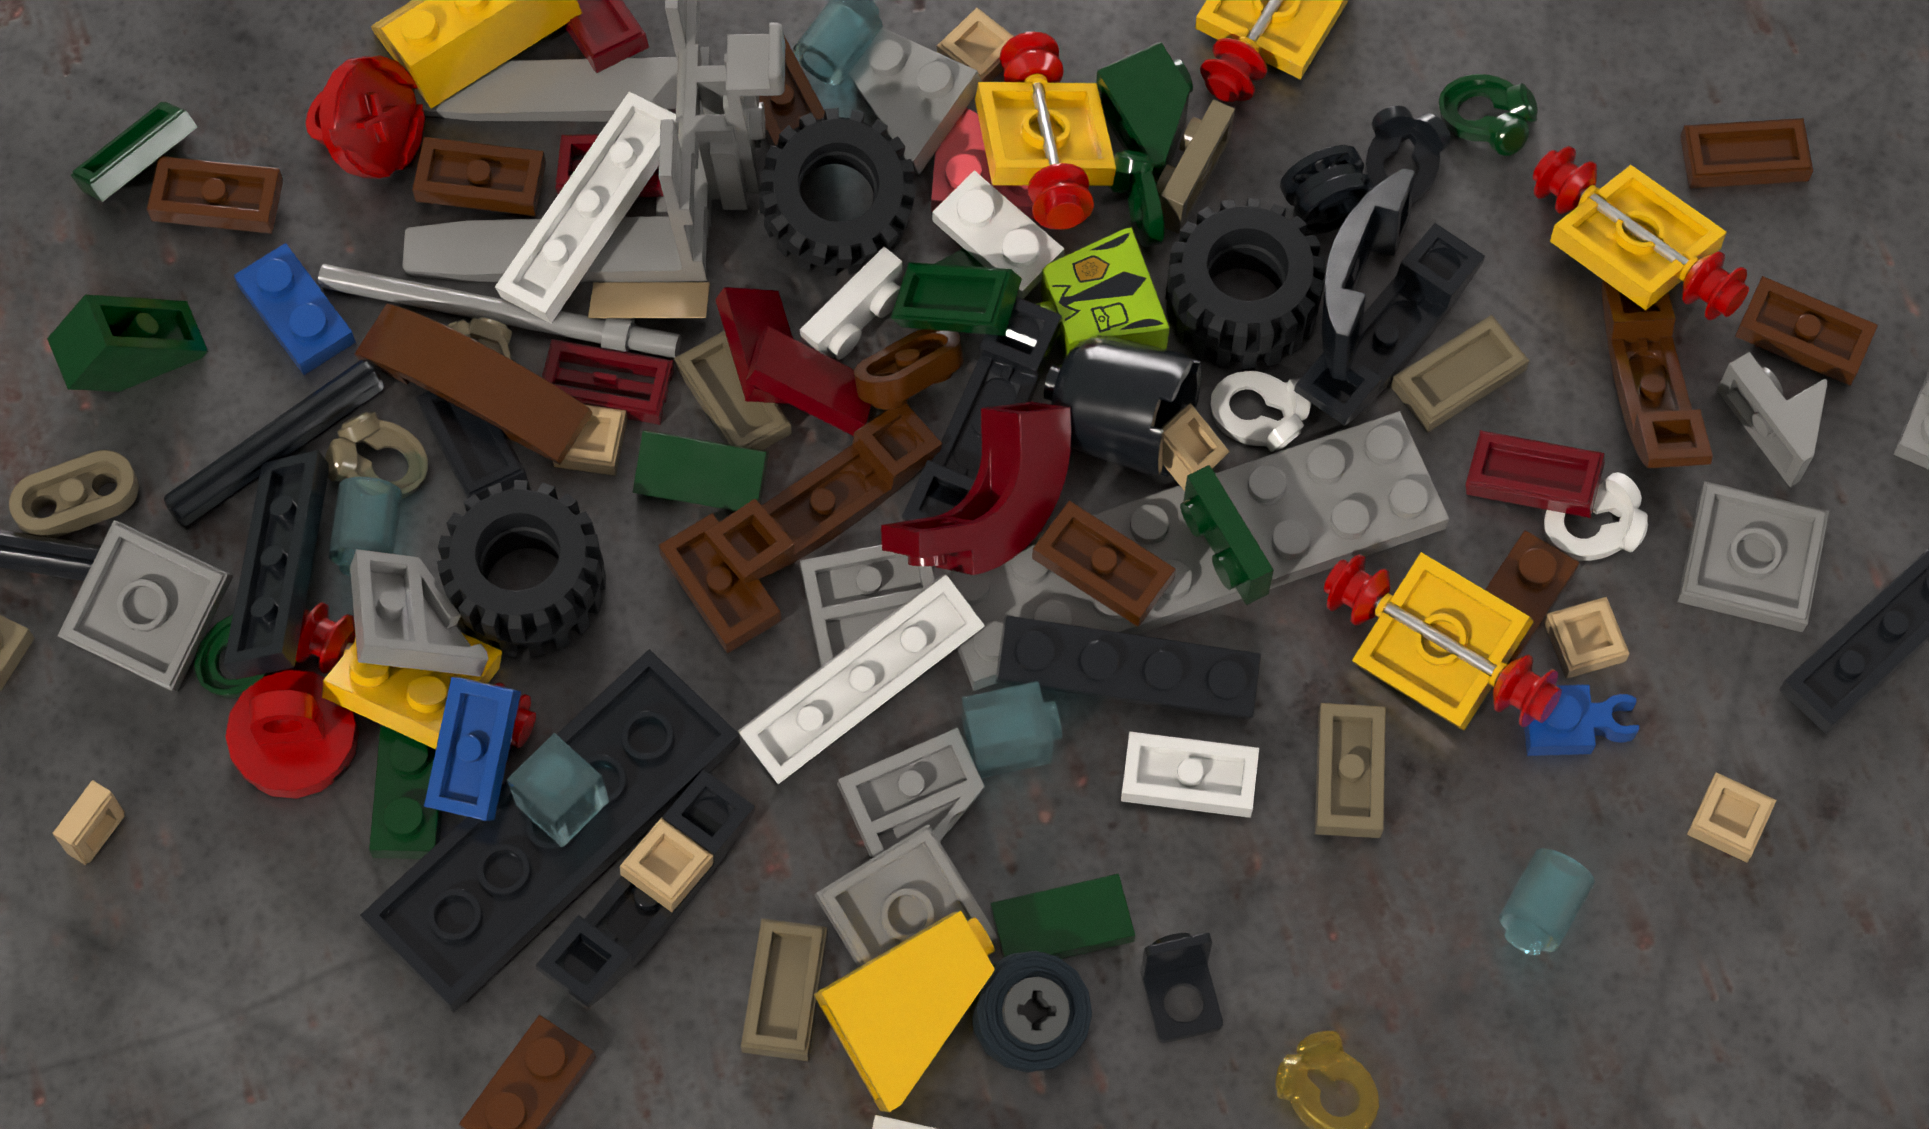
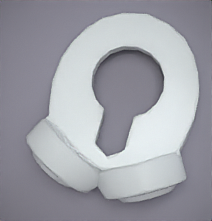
(1262, 430)
(1615, 495)

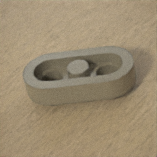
(74, 492)

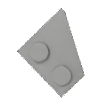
(914, 92)
(856, 592)
(406, 618)
(912, 789)

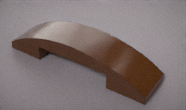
(475, 380)
(1652, 383)
(828, 499)

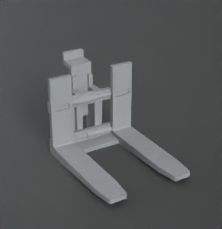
(705, 162)

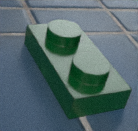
(1237, 554)
(399, 820)

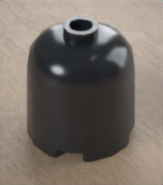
(1122, 398)

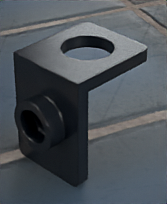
(1175, 963)

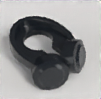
(1426, 133)

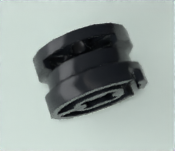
(1326, 190)

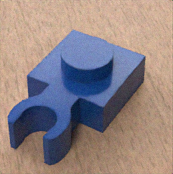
(1576, 723)

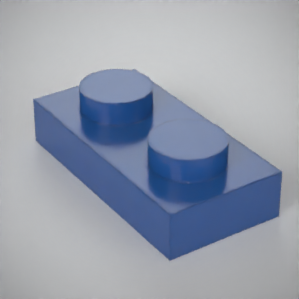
(294, 309)
(472, 748)

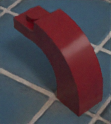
(1010, 501)

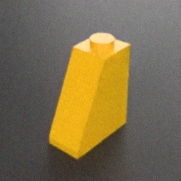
(907, 1004)

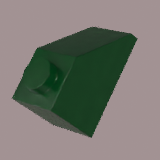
(1146, 102)
(124, 341)

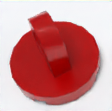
(368, 117)
(289, 735)

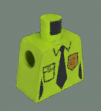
(1104, 294)

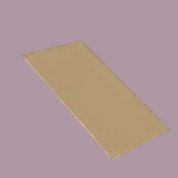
(649, 300)

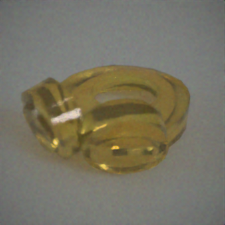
(1325, 1052)

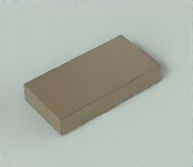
(1459, 373)
(716, 386)
(783, 989)

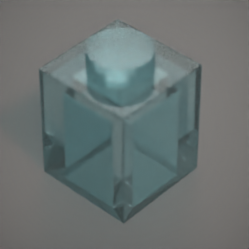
(1010, 729)
(558, 790)

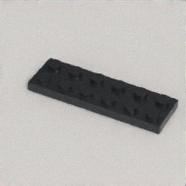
(506, 879)

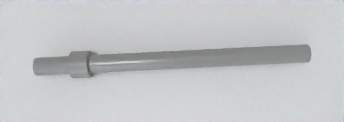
(612, 333)

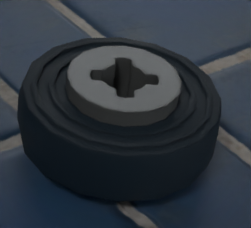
(1007, 1011)

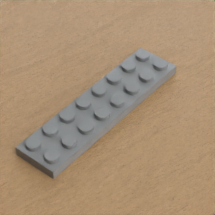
(1302, 505)

